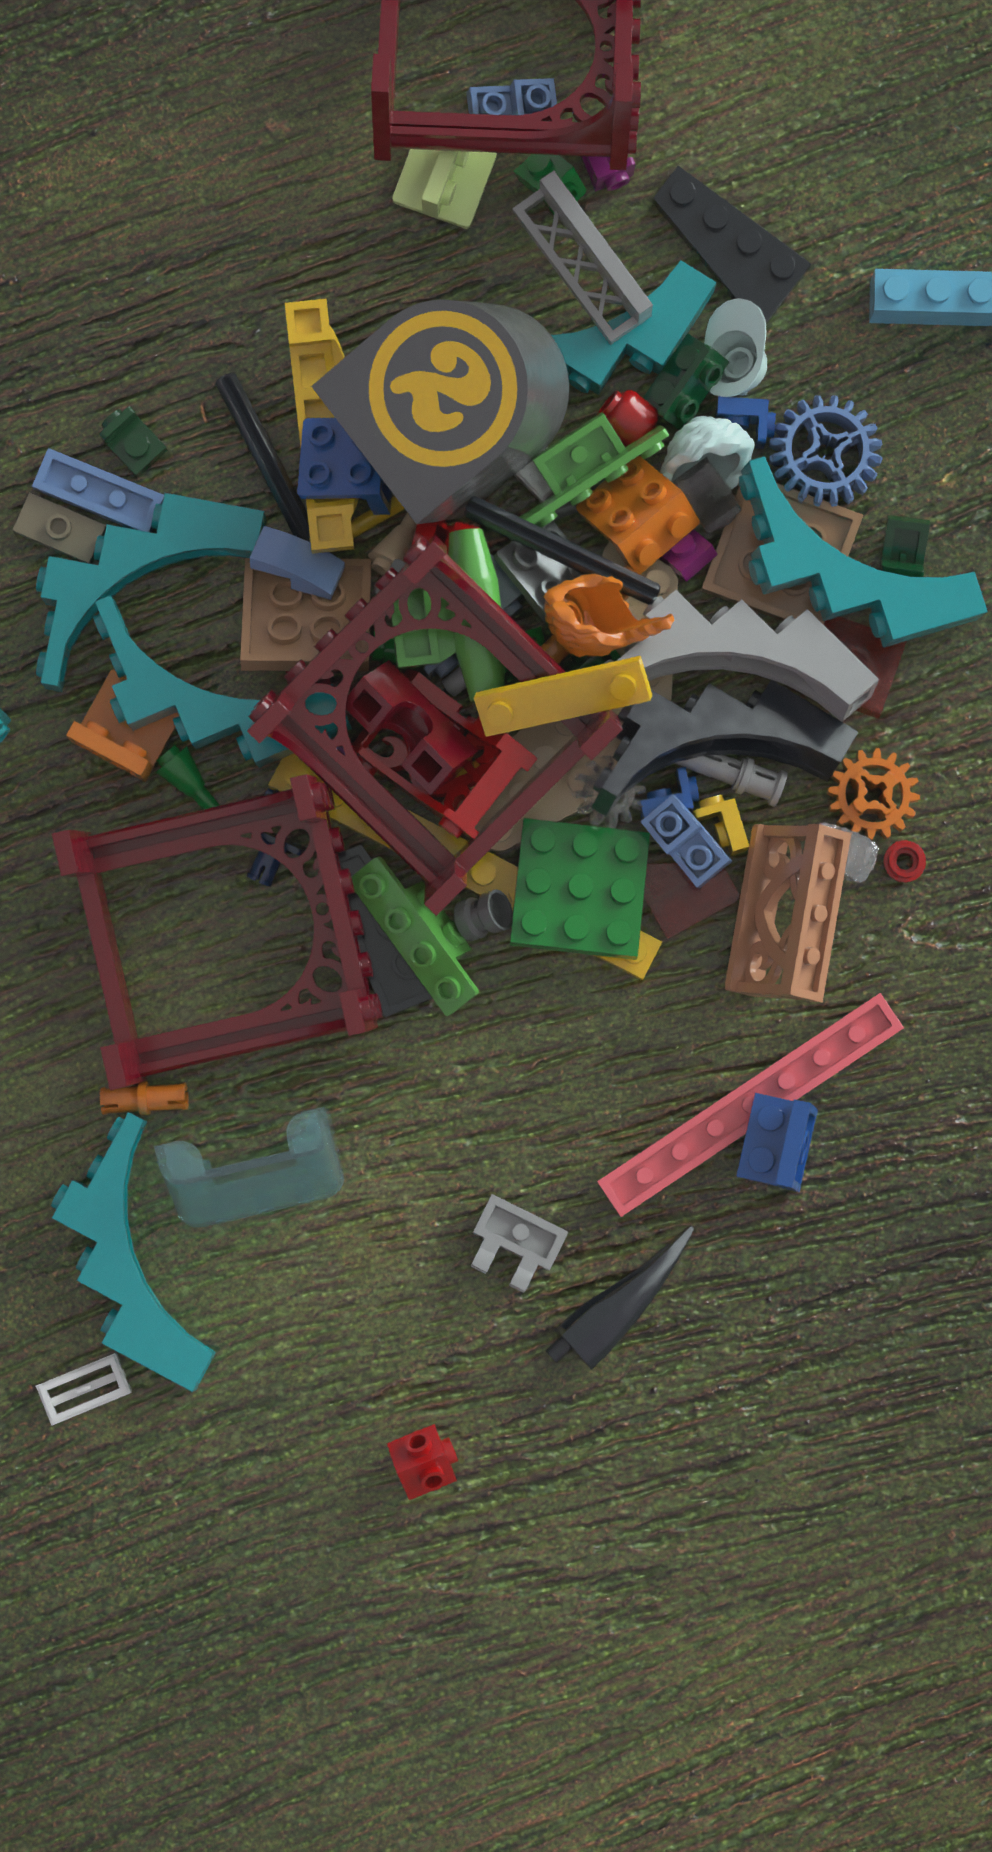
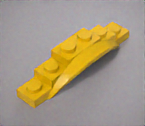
(313, 354)

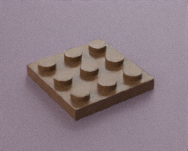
(729, 570)
(287, 623)

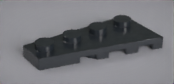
(730, 244)
(392, 976)

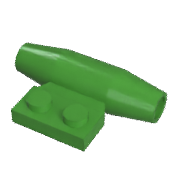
(432, 646)

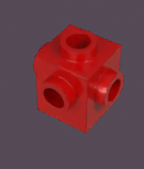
(423, 1461)

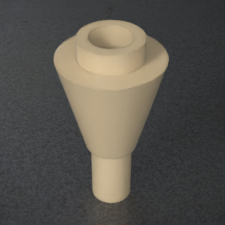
(393, 546)

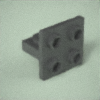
(533, 571)

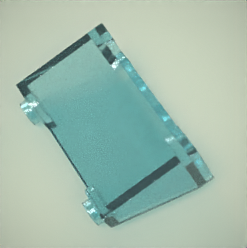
(259, 1185)

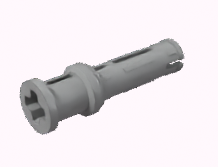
(742, 775)

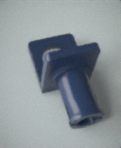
(264, 860)

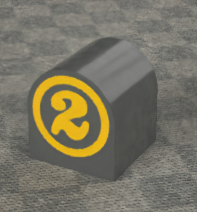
(450, 401)

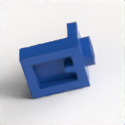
(746, 412)
(687, 793)

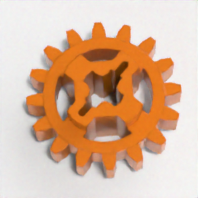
(859, 779)

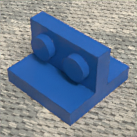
(777, 1141)

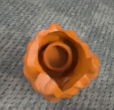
(594, 618)

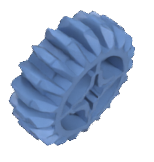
(817, 436)

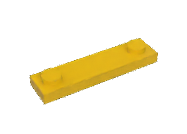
(563, 696)

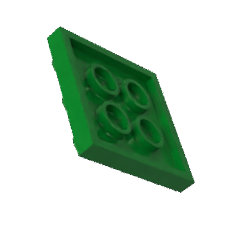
(579, 889)

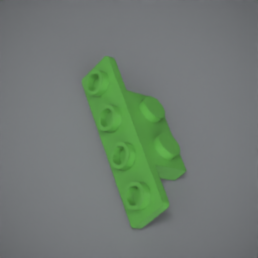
(584, 460)
(423, 939)

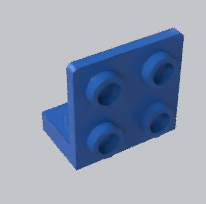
(337, 468)

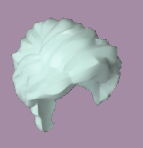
(718, 440)

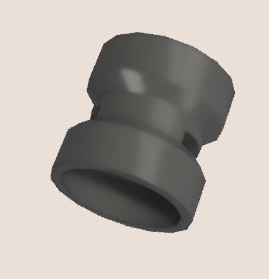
(483, 915)

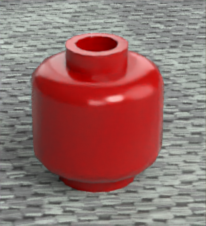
(629, 415)

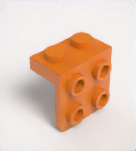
(640, 514)

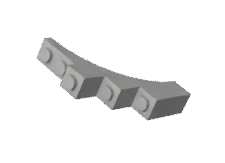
(737, 639)

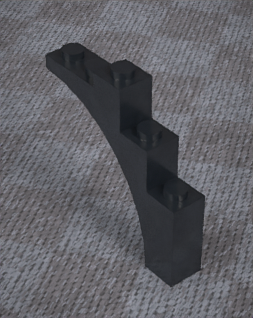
(769, 726)

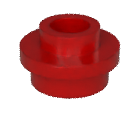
(916, 855)

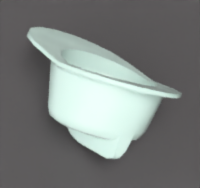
(739, 335)

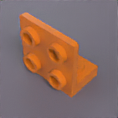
(116, 741)

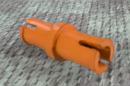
(144, 1098)

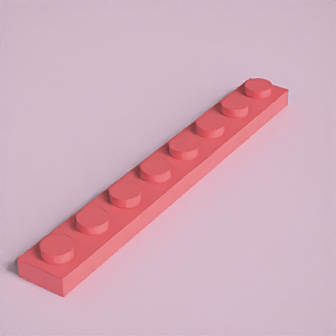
(729, 1117)

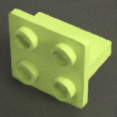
(444, 184)

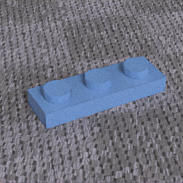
(96, 491)

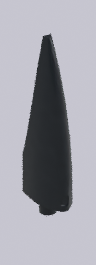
(609, 1315)

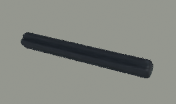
(264, 455)
(559, 548)

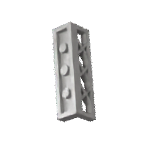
(596, 249)

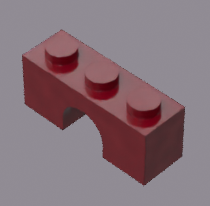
(392, 702)

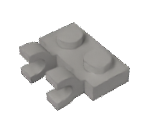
(520, 1234)

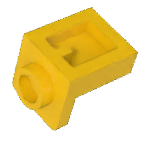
(730, 828)

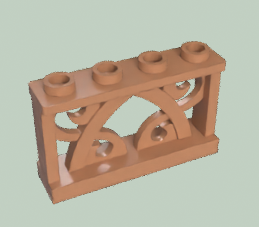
(807, 942)

